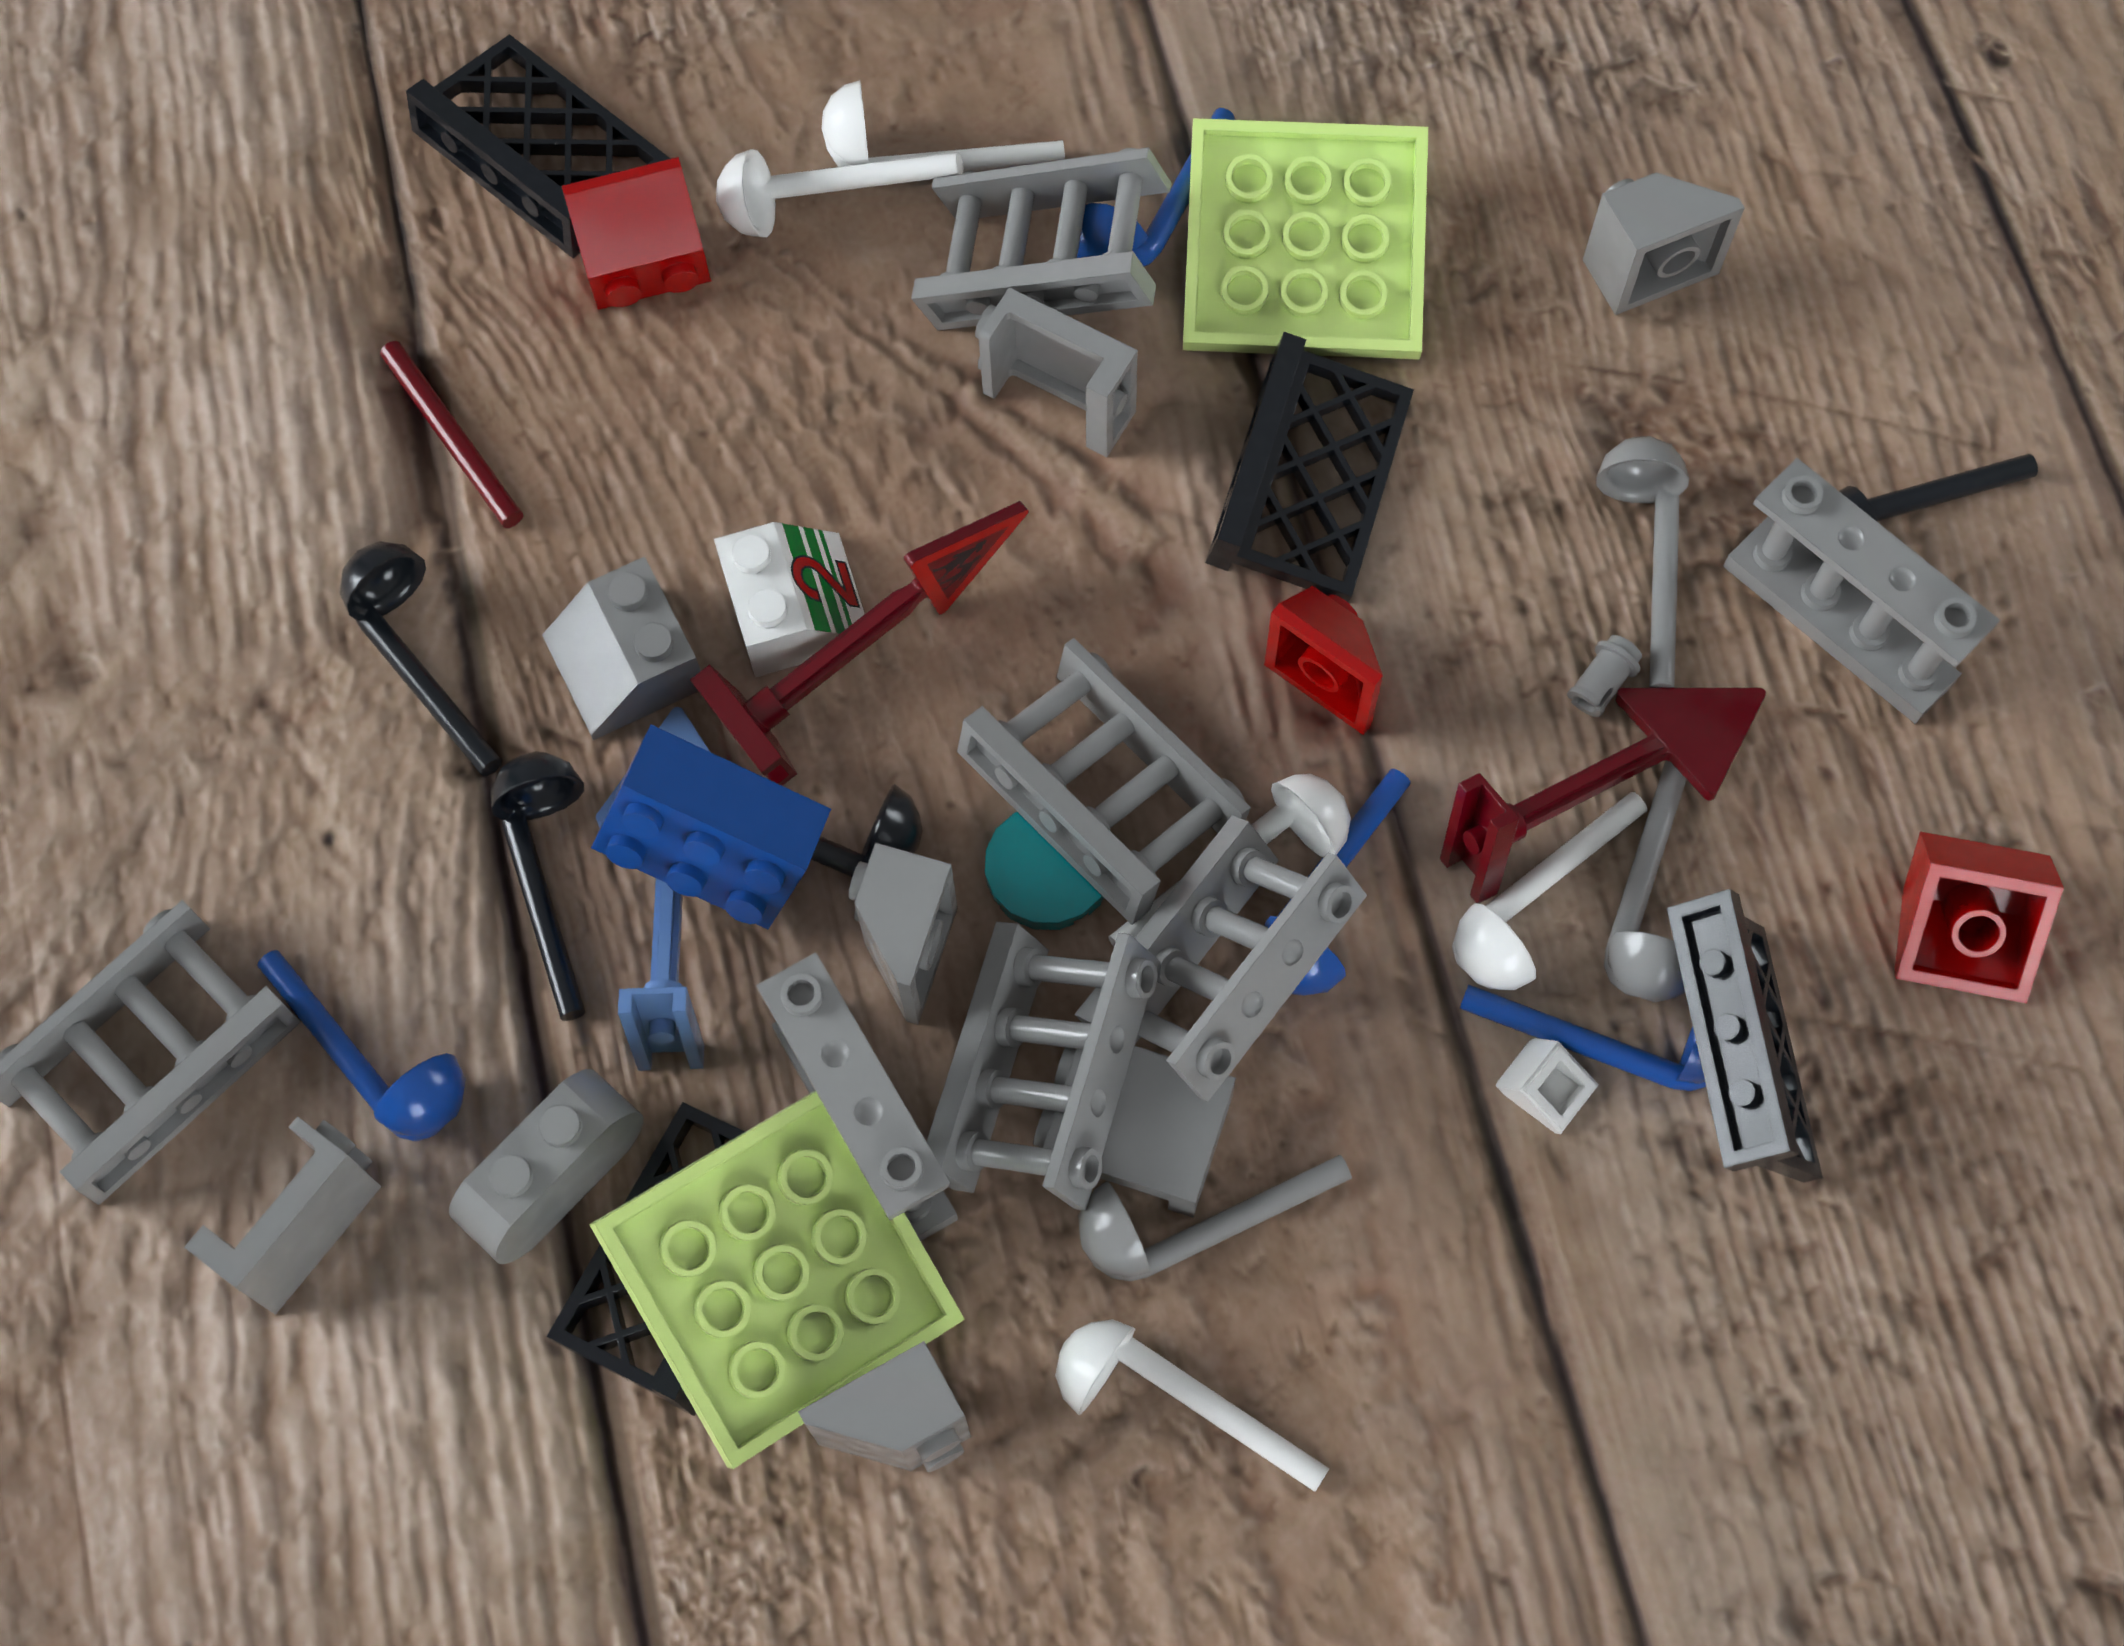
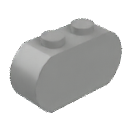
(545, 1166)

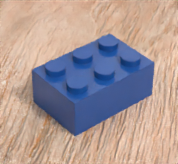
(711, 828)

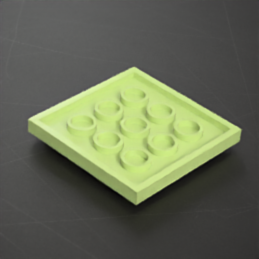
(1306, 237)
(773, 1277)

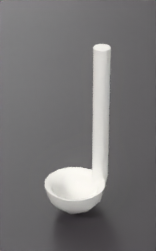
(847, 143)
(749, 191)
(1305, 805)
(1488, 945)
(1096, 1349)

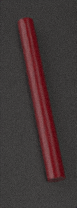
(451, 434)

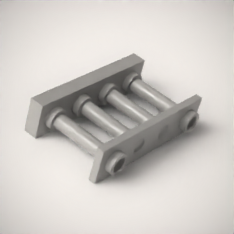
(1064, 282)
(1837, 614)
(1083, 832)
(1207, 907)
(987, 1051)
(857, 1094)
(155, 1112)

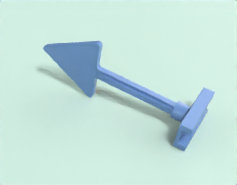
(662, 1012)

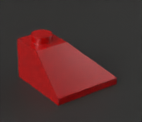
(1326, 654)

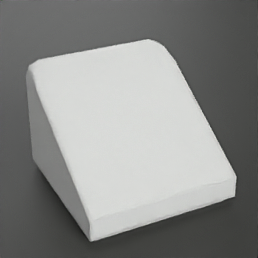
(1547, 1083)

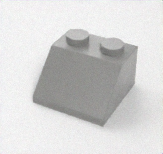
(1658, 238)
(621, 649)
(905, 920)
(893, 1415)

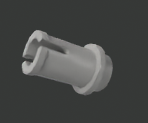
(1605, 675)

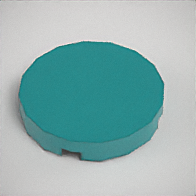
(1034, 879)

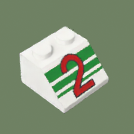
(788, 591)

